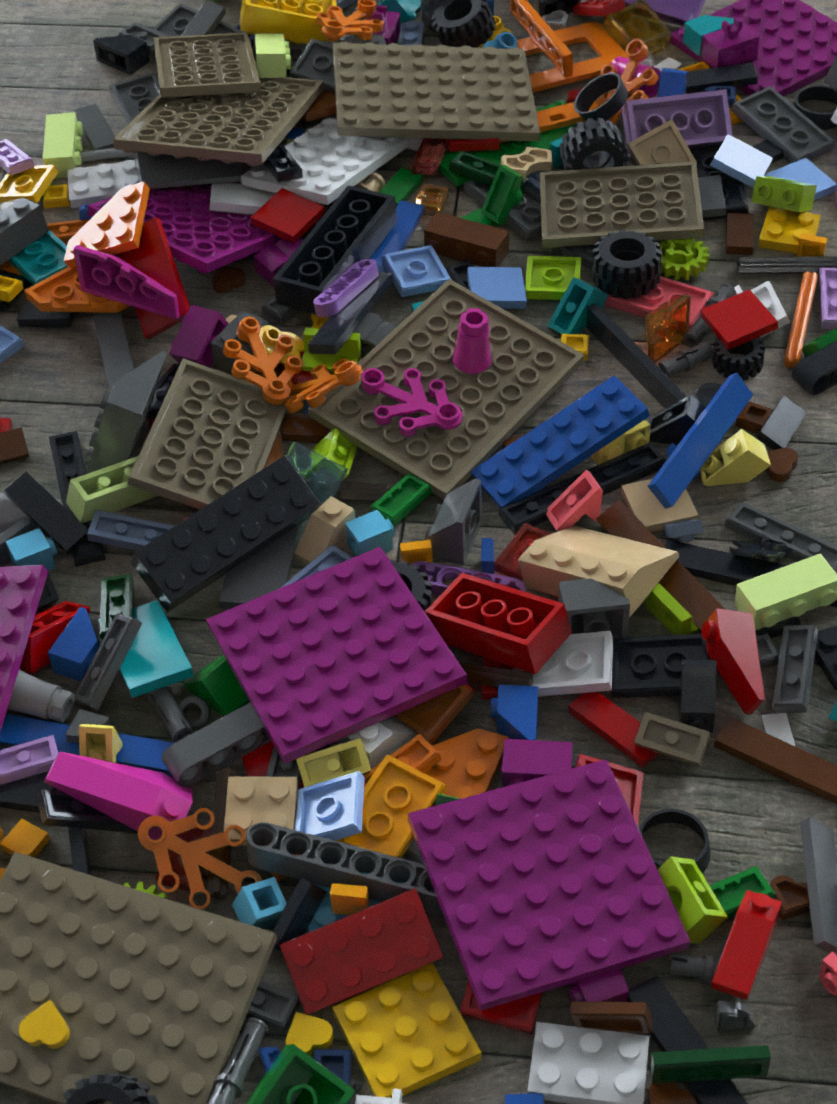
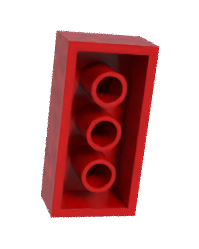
(500, 622)

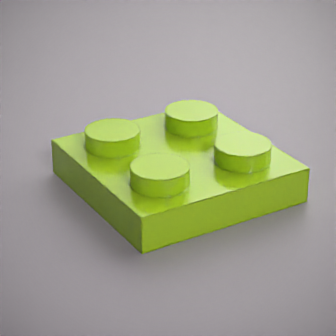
(550, 276)

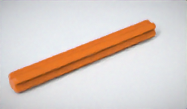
(800, 319)

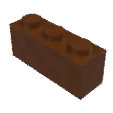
(467, 240)

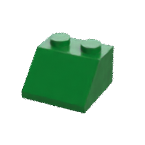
(300, 1080)

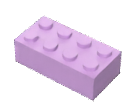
(700, 117)

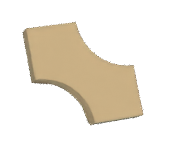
(529, 161)

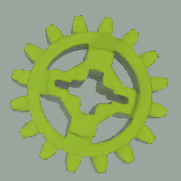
(680, 258)

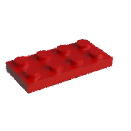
(361, 951)

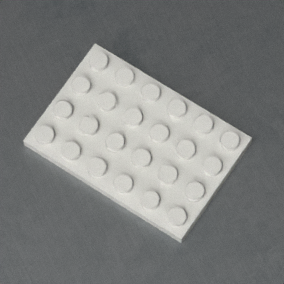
(328, 162)

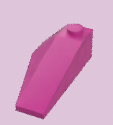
(119, 281)
(121, 790)

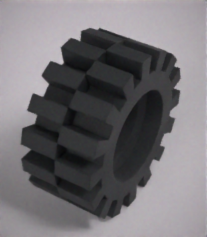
(742, 365)

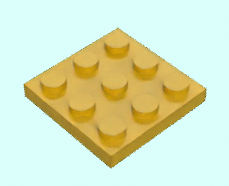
(406, 1033)

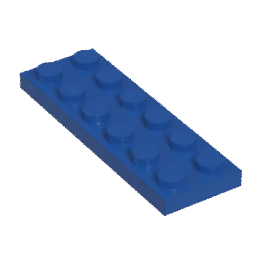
(560, 443)

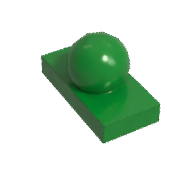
(503, 194)

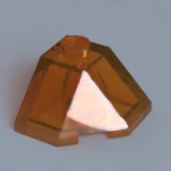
(666, 327)

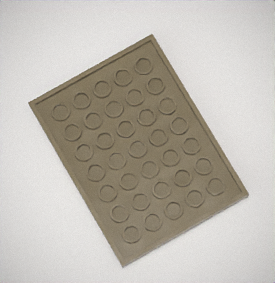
(433, 92)
(221, 127)
(493, 403)
(134, 976)

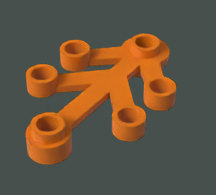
(352, 24)
(637, 52)
(346, 374)
(274, 389)
(192, 853)

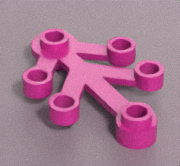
(445, 415)

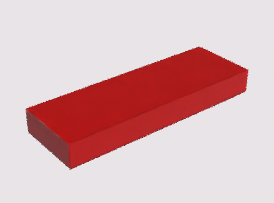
(598, 7)
(611, 724)

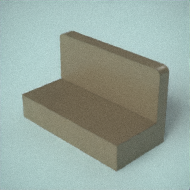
(672, 738)

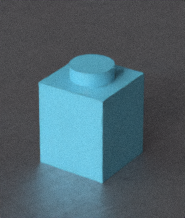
(369, 533)
(32, 549)
(260, 904)

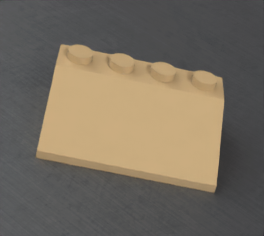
(583, 554)

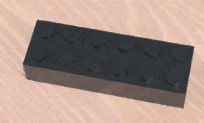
(341, 238)
(225, 533)

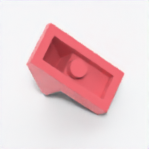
(580, 498)

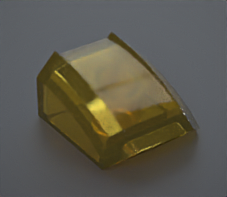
(638, 22)

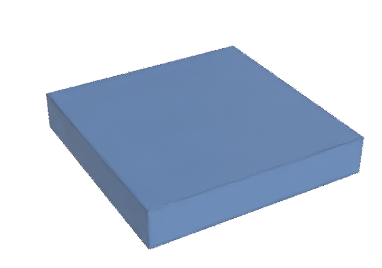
(499, 285)

